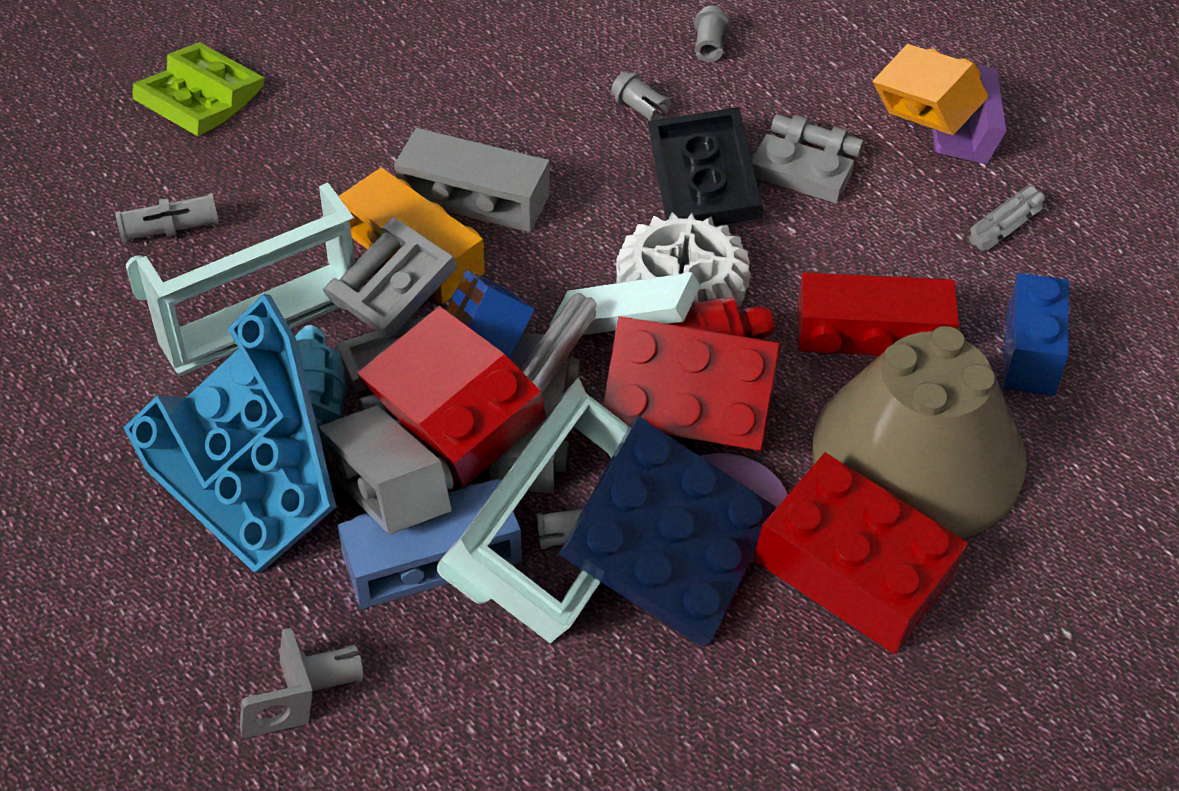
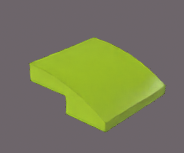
(198, 88)

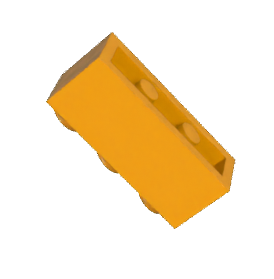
(384, 196)

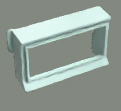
(297, 300)
(485, 574)

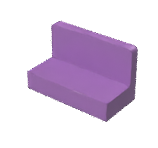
(982, 131)

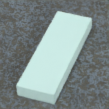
(651, 299)

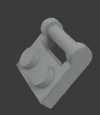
(399, 285)

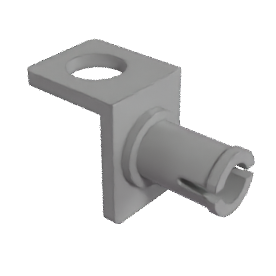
(302, 677)

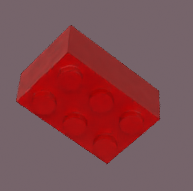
(692, 382)
(859, 552)

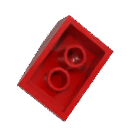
(455, 393)

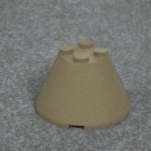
(930, 431)

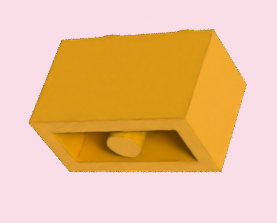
(931, 88)

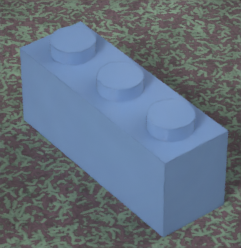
(407, 560)

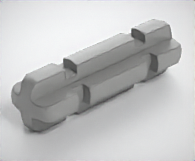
(1006, 218)

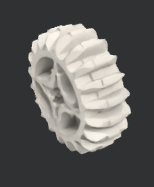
(689, 245)

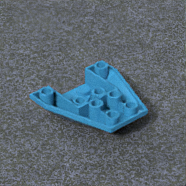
(243, 443)

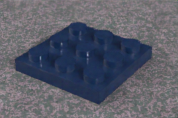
(668, 531)

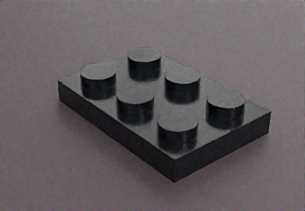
(705, 167)

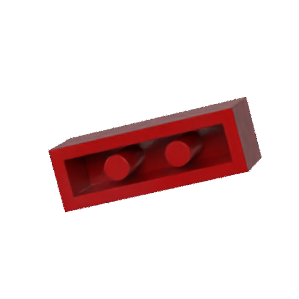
(870, 311)

